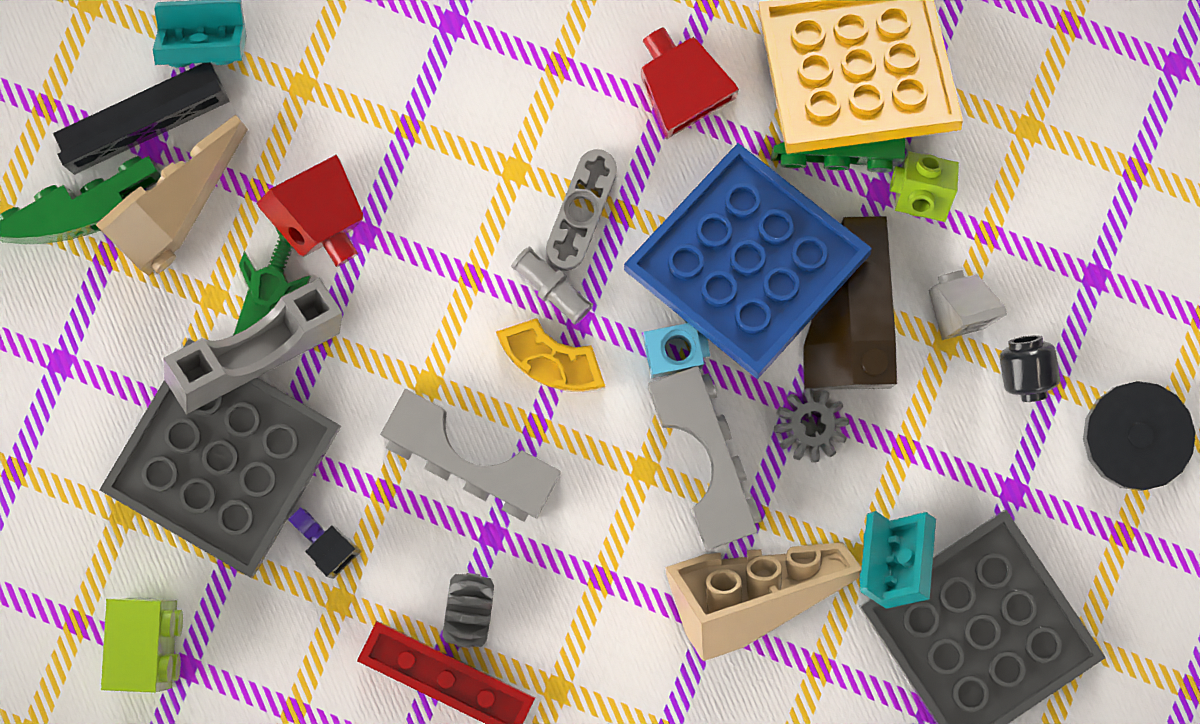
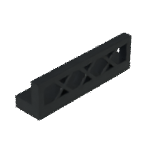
(140, 118)

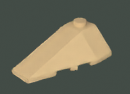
(156, 221)

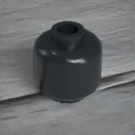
(1029, 368)

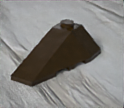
(854, 332)

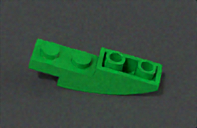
(62, 216)

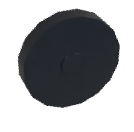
(1139, 436)

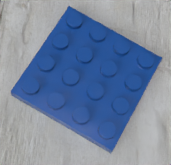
(747, 260)

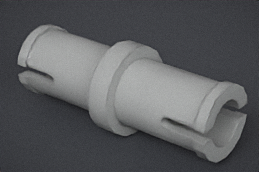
(552, 285)

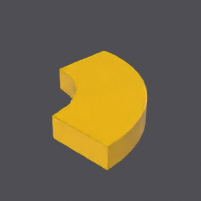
(549, 361)

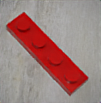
(444, 677)

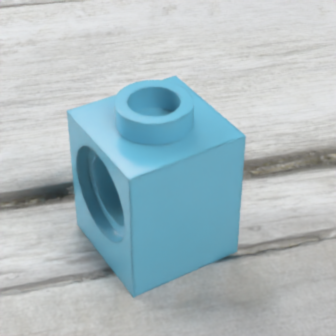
(658, 360)

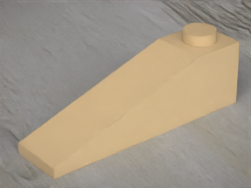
(743, 598)

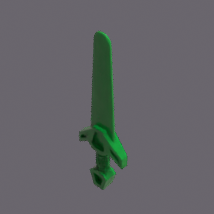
(266, 285)

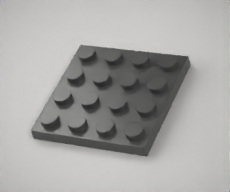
(223, 470)
(989, 634)

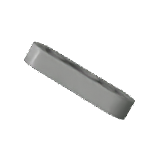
(581, 176)

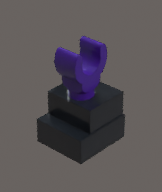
(329, 548)

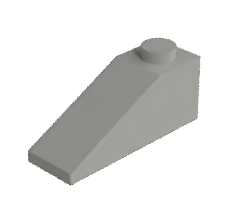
(964, 304)

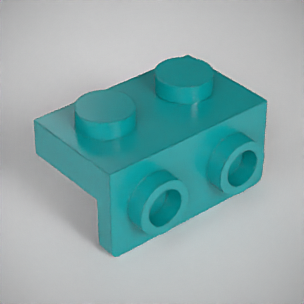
(199, 32)
(897, 559)

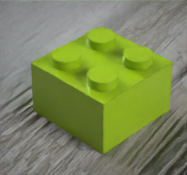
(140, 645)

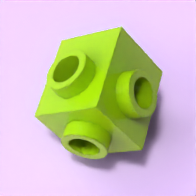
(925, 186)

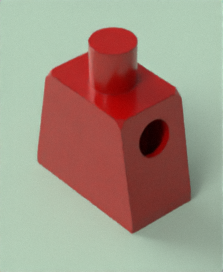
(683, 82)
(316, 210)

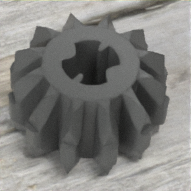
(825, 421)
(468, 610)

